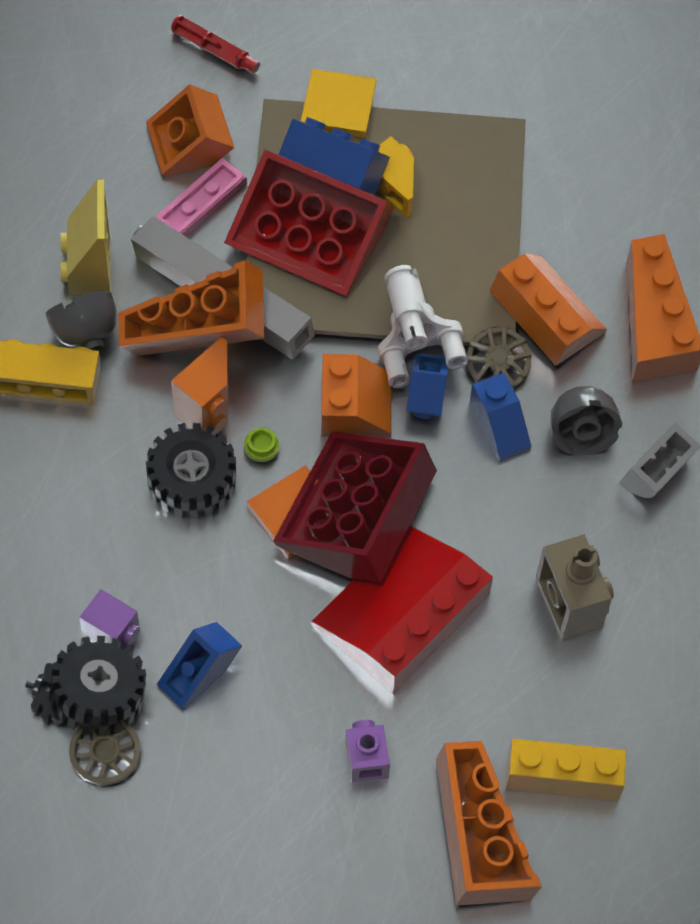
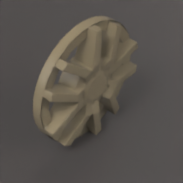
(499, 356)
(105, 753)

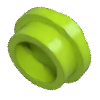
(261, 444)

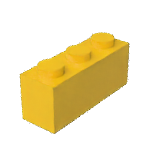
(49, 372)
(566, 769)

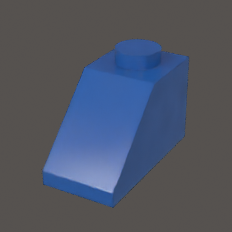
(427, 386)
(500, 416)
(199, 663)

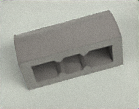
(660, 462)

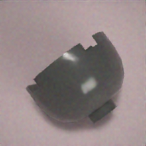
(85, 320)
(585, 420)

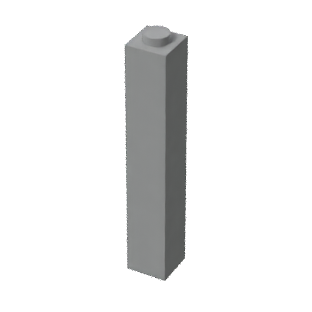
(189, 263)

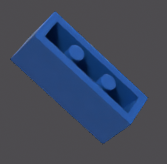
(335, 154)

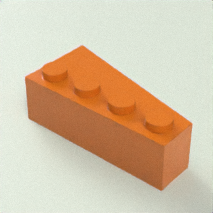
(198, 314)
(659, 316)
(482, 841)

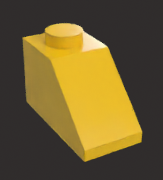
(398, 176)

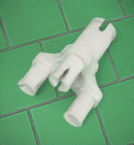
(415, 327)

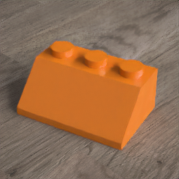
(545, 307)

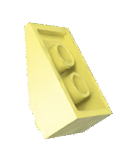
(87, 244)

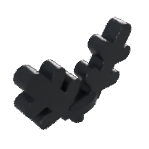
(42, 699)

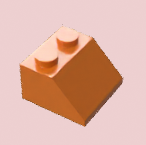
(189, 132)
(202, 389)
(354, 396)

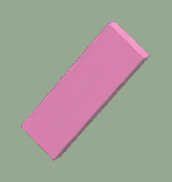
(203, 197)

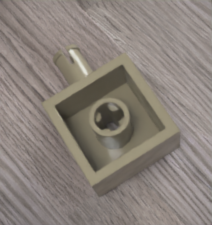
(574, 586)

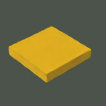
(340, 101)

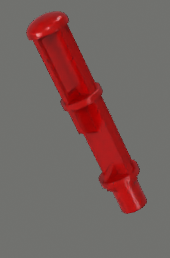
(214, 44)

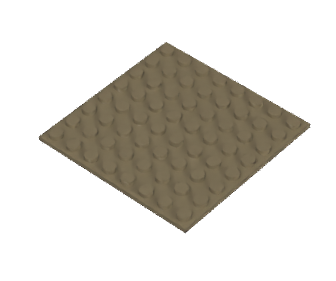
(458, 231)

